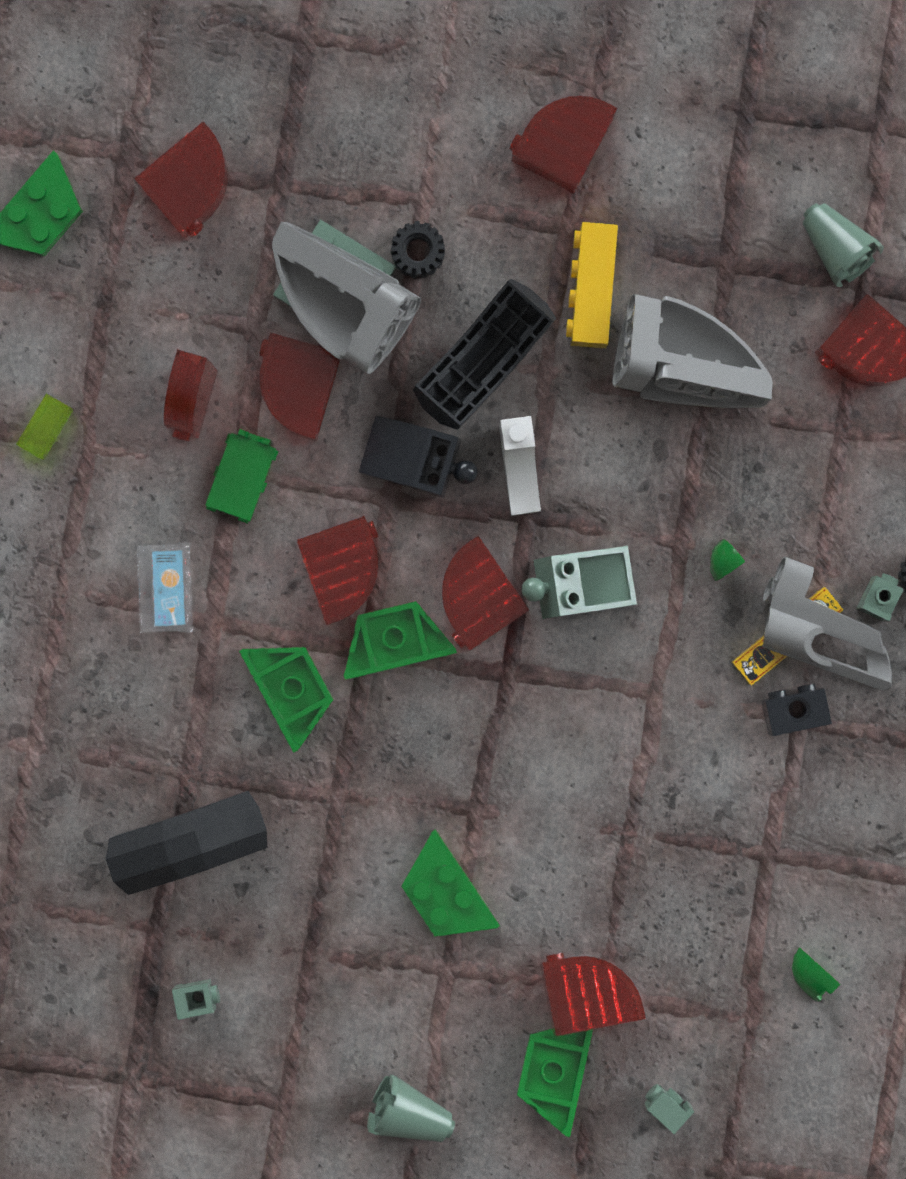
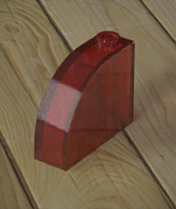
(563, 139)
(188, 181)
(867, 346)
(297, 383)
(188, 394)
(342, 567)
(478, 595)
(588, 994)

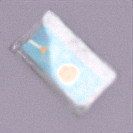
(166, 595)

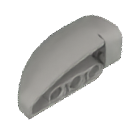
(342, 299)
(686, 357)

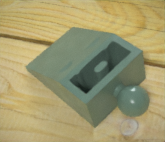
(582, 582)

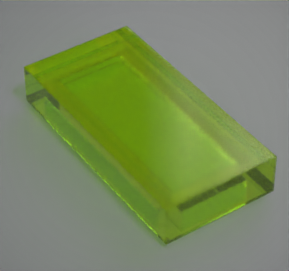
(44, 426)

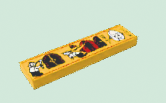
(758, 660)

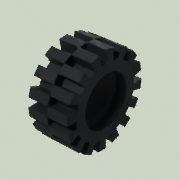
(413, 232)

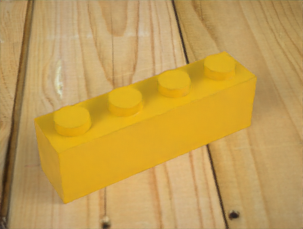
(593, 285)

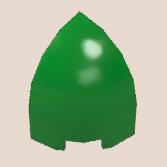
(724, 560)
(812, 976)

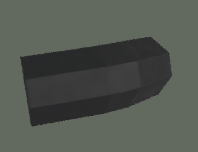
(484, 355)
(186, 844)

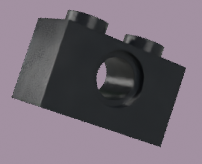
(814, 711)

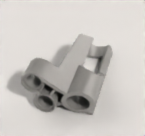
(797, 620)

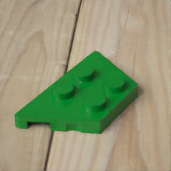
(40, 210)
(394, 639)
(290, 689)
(445, 892)
(554, 1075)

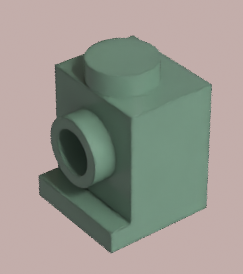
(870, 601)
(187, 1006)
(667, 1107)

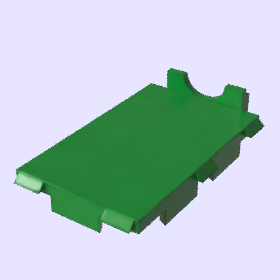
(241, 475)

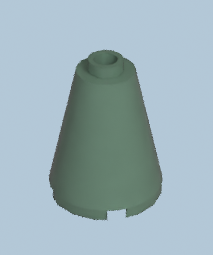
(840, 243)
(408, 1113)

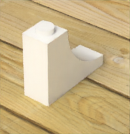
(520, 465)

